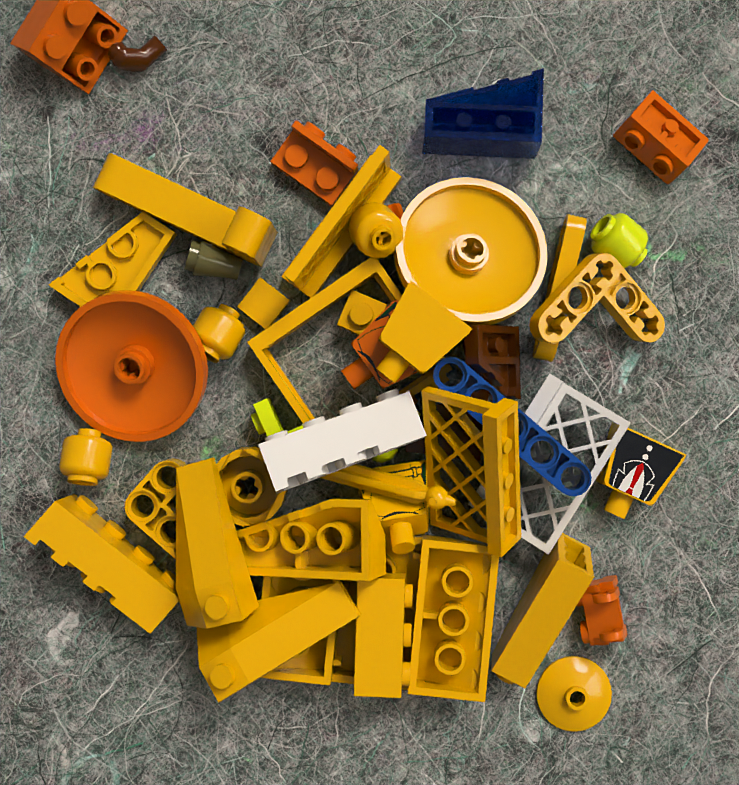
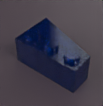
(487, 121)

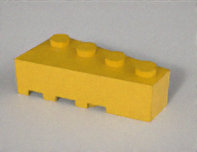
(106, 560)

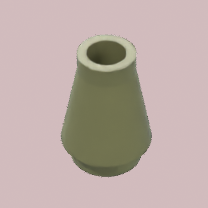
(212, 261)

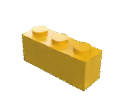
(382, 636)

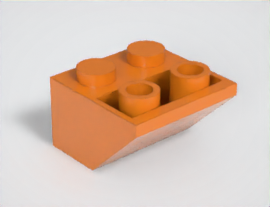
(69, 39)

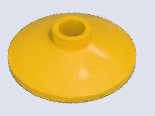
(563, 679)

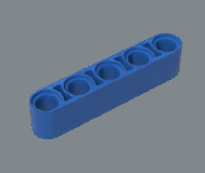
(528, 435)

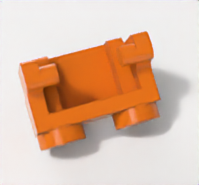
(602, 613)

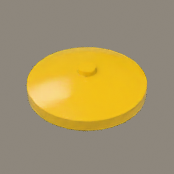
(472, 249)

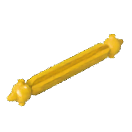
(392, 486)

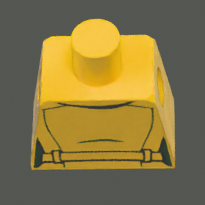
(401, 518)

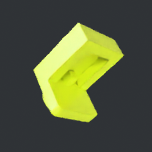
(267, 420)

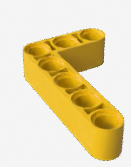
(236, 232)

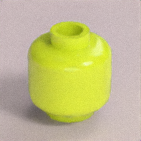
(620, 238)

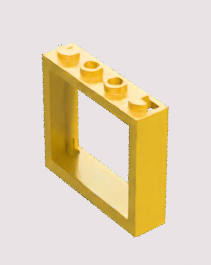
(313, 307)

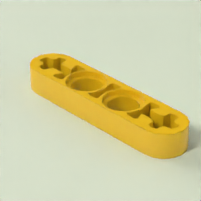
(564, 263)

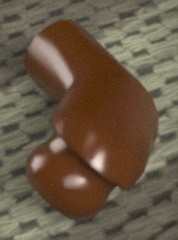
(136, 59)

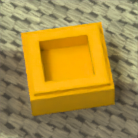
(263, 303)

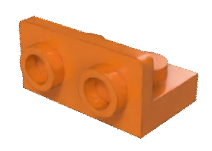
(661, 138)
(315, 162)

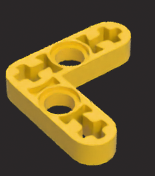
(602, 290)

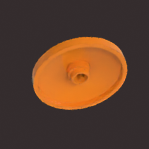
(131, 365)

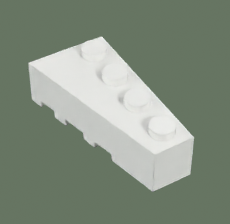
(341, 441)

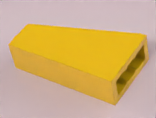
(543, 610)

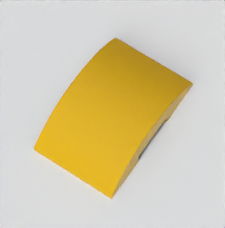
(448, 616)

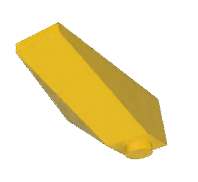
(319, 542)
(209, 557)
(270, 636)

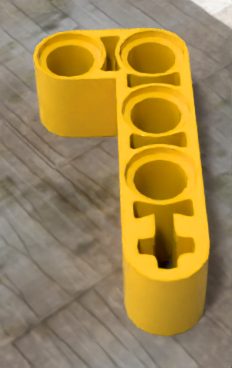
(164, 507)

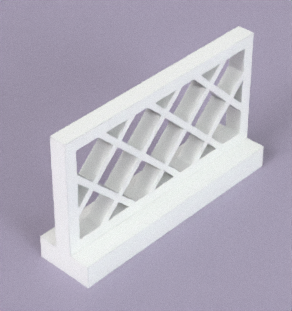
(541, 412)

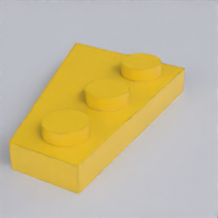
(119, 263)

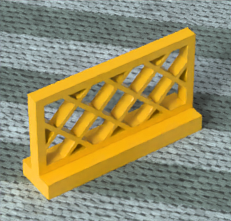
(332, 238)
(498, 475)

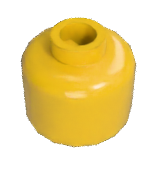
(375, 230)
(219, 331)
(85, 457)

